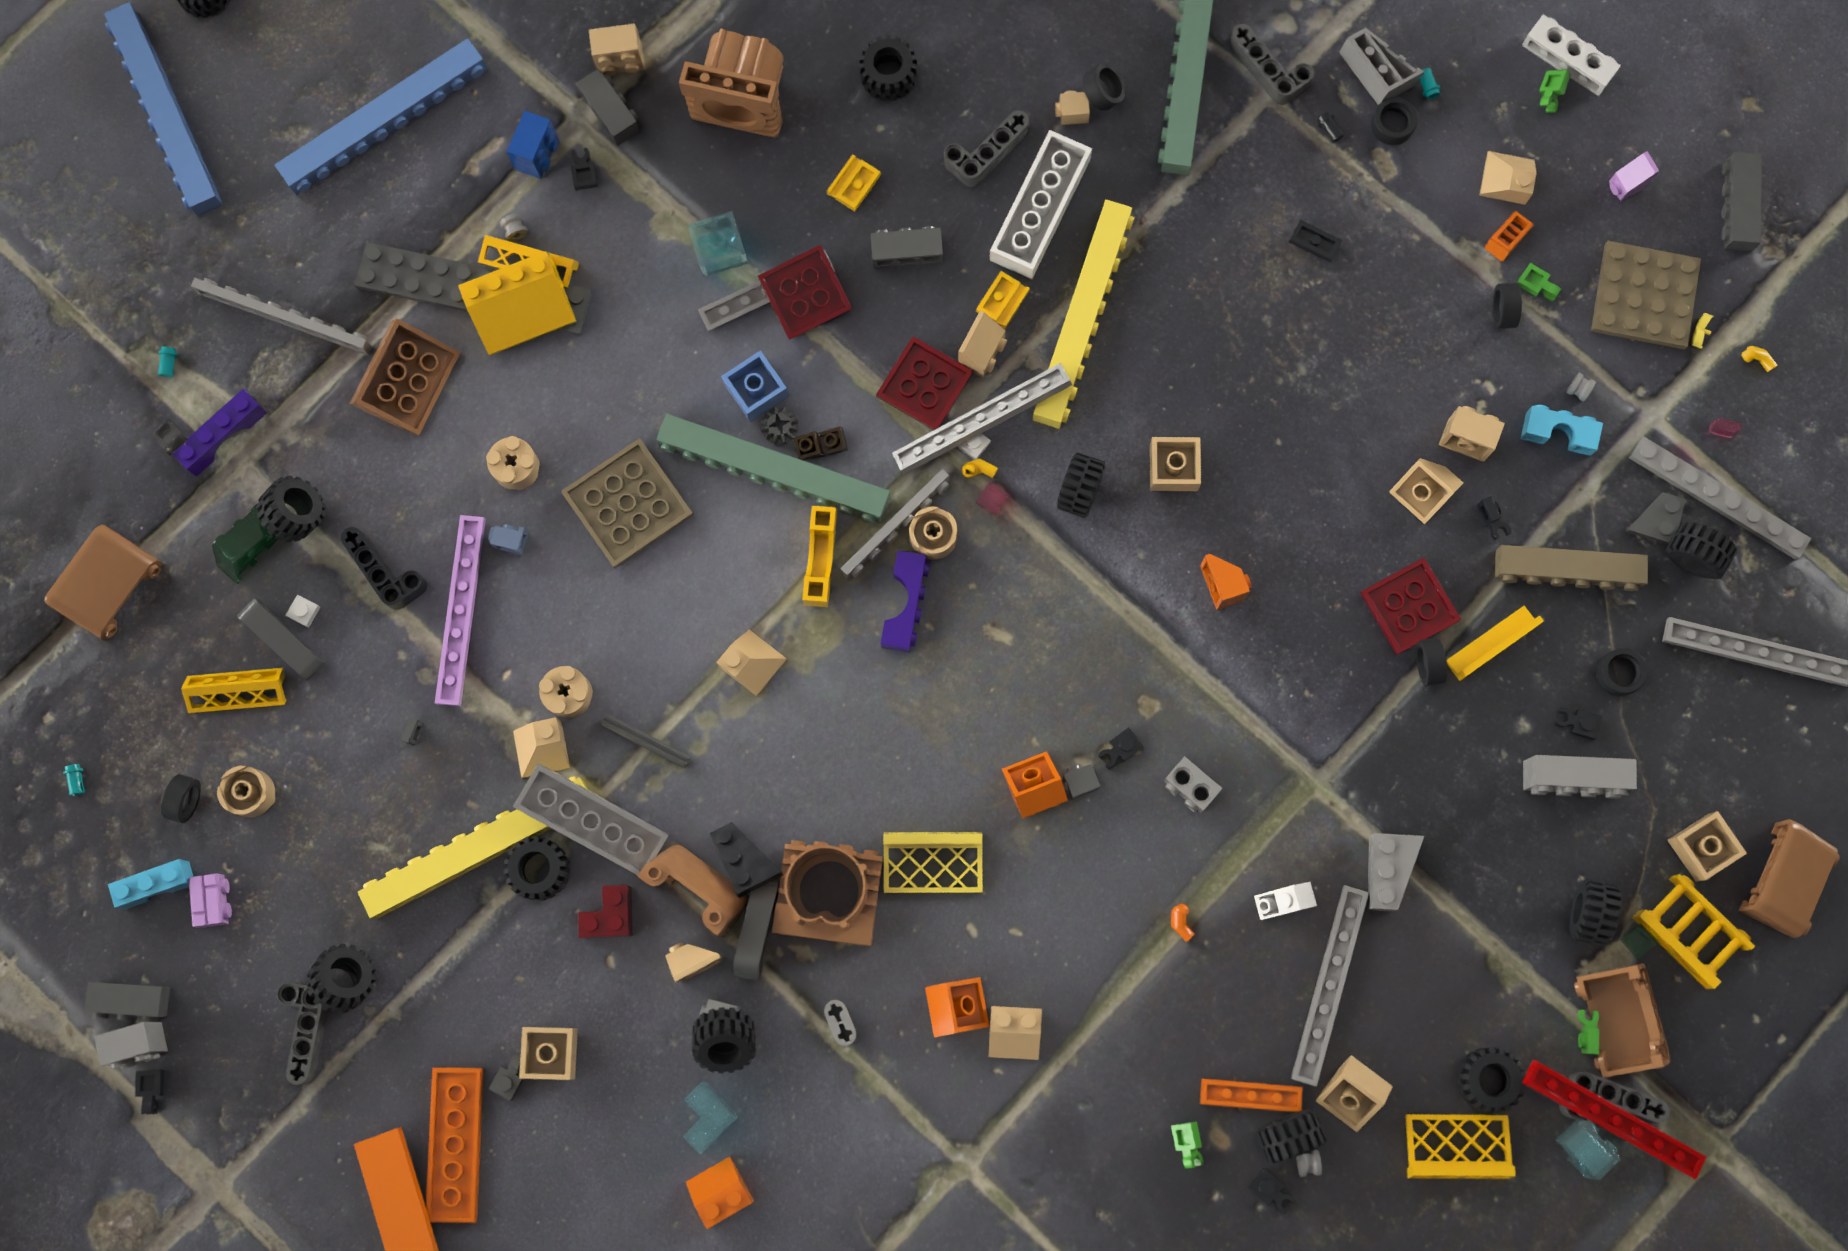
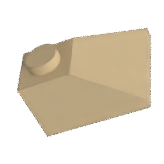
(1508, 178)
(1426, 488)
(751, 662)
(543, 744)
(689, 961)

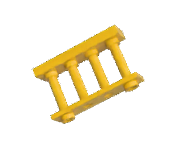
(1687, 955)

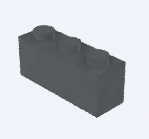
(608, 106)
(906, 247)
(127, 1001)

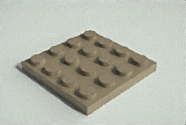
(1646, 295)
(627, 503)

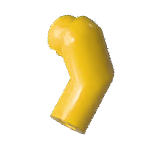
(1761, 355)

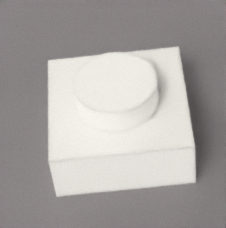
(975, 446)
(303, 611)

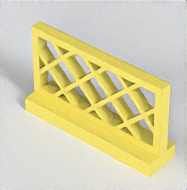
(932, 840)

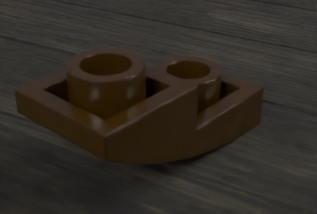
(820, 444)

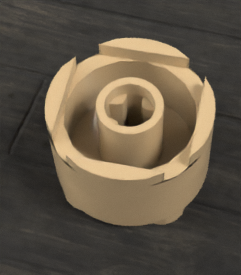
(508, 451)
(942, 523)
(579, 692)
(234, 785)

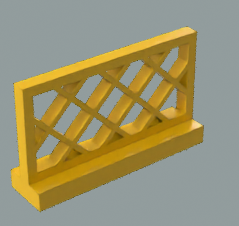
(1459, 1169)

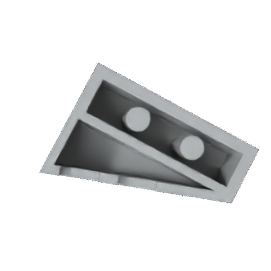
(1378, 67)
(1390, 868)

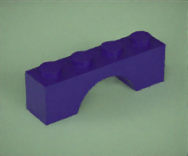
(200, 448)
(899, 631)

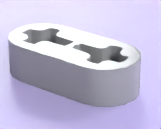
(834, 1024)

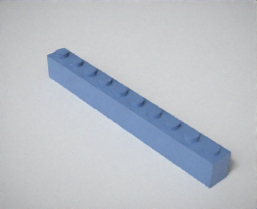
(163, 109)
(381, 117)

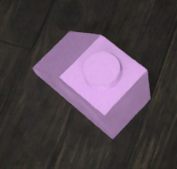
(1633, 177)

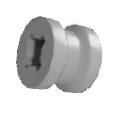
(514, 228)
(1581, 387)
(1309, 1163)

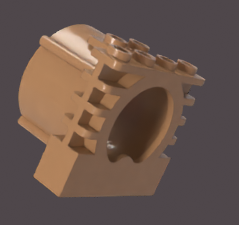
(736, 84)
(793, 918)

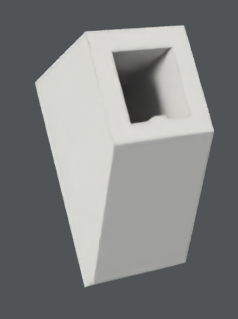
(1285, 900)

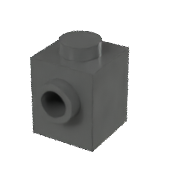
(1080, 781)

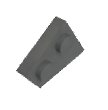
(1659, 519)

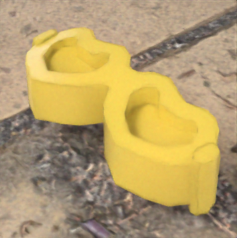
(1698, 334)

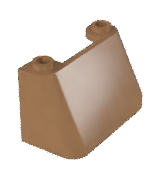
(101, 581)
(682, 865)
(1791, 879)
(1628, 1020)

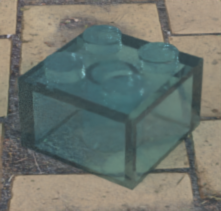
(717, 244)

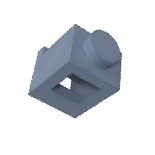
(508, 538)

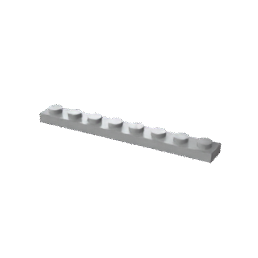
(289, 318)
(982, 418)
(1720, 498)
(1756, 651)
(1329, 985)

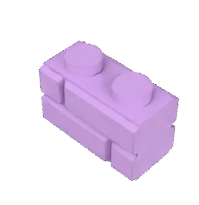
(209, 900)

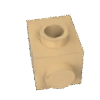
(1073, 108)

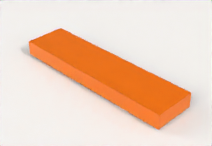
(1251, 1095)

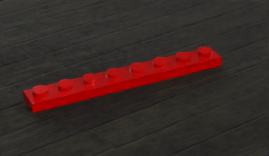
(1614, 1119)

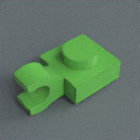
(1552, 86)
(1535, 281)
(1589, 1038)
(1187, 1140)

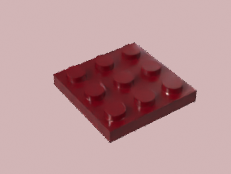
(804, 292)
(924, 383)
(1410, 606)

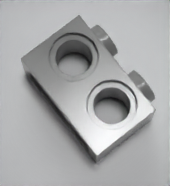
(1196, 780)

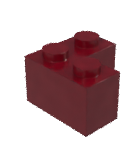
(613, 920)

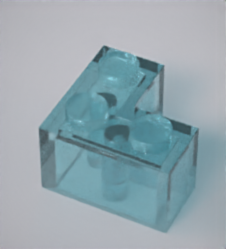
(714, 1117)
(1588, 1150)

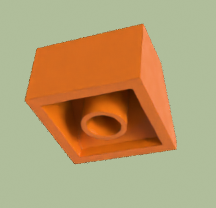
(1224, 581)
(1034, 784)
(957, 1007)
(719, 1192)

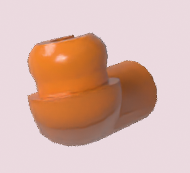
(1178, 922)

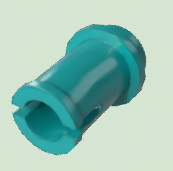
(1429, 85)
(166, 363)
(74, 779)

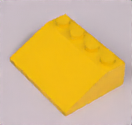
(517, 303)

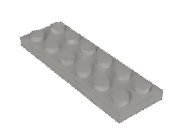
(589, 819)

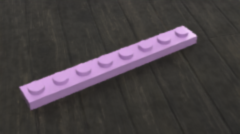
(460, 611)

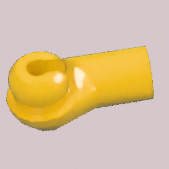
(977, 467)

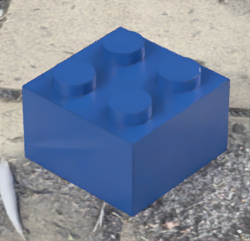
(533, 145)

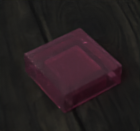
(1724, 427)
(992, 498)

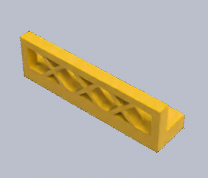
(522, 251)
(1492, 642)
(233, 682)

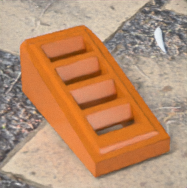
(1501, 248)

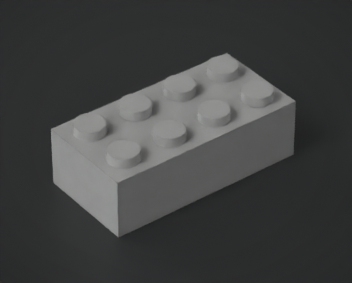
(1579, 775)

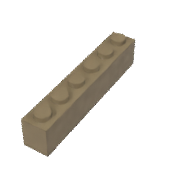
(1571, 567)

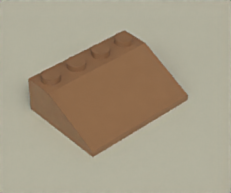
(405, 377)

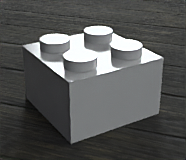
(131, 1045)

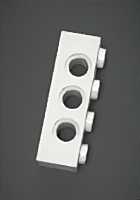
(1559, 57)

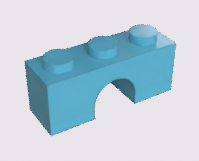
(1582, 432)
(158, 880)

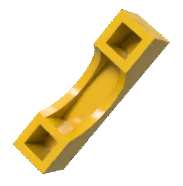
(820, 558)

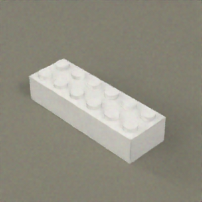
(1040, 204)

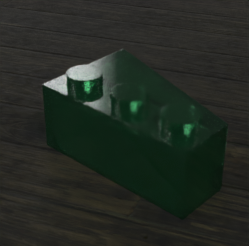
(241, 545)

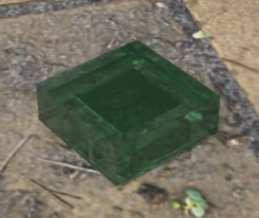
(1638, 941)

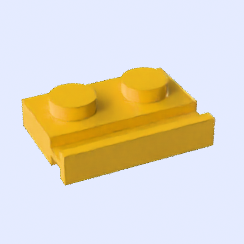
(853, 183)
(1003, 299)

